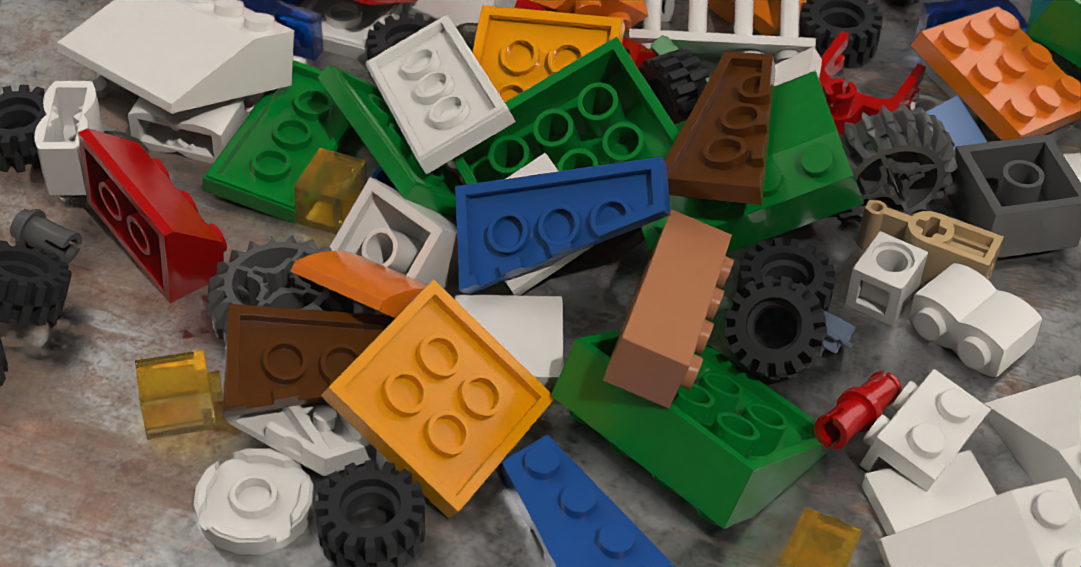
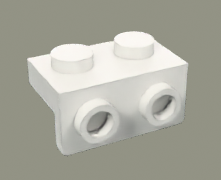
(926, 430)

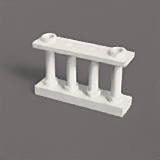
(714, 45)

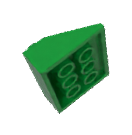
(580, 117)
(803, 177)
(718, 445)

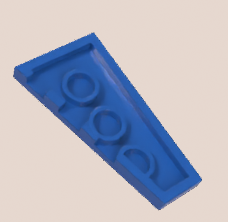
(547, 216)
(572, 514)

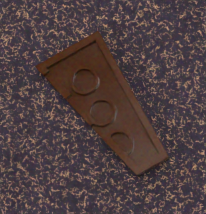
(727, 133)
(289, 354)

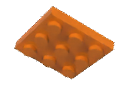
(1001, 74)

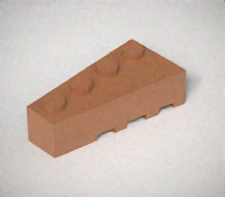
(671, 311)

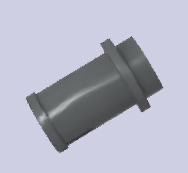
(36, 230)

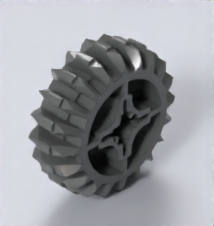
(914, 149)
(264, 279)

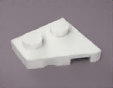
(308, 434)

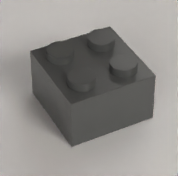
(1018, 192)

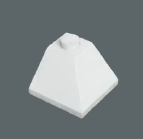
(400, 235)

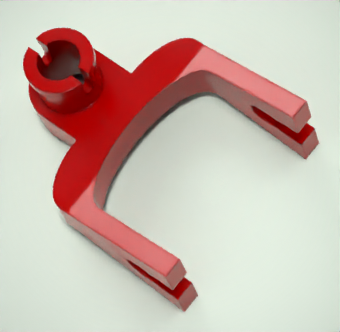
(846, 102)

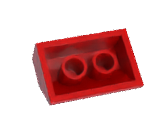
(149, 214)

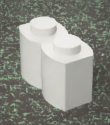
(68, 110)
(194, 133)
(974, 319)

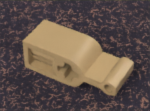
(940, 235)

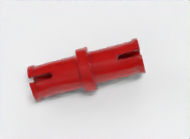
(857, 410)

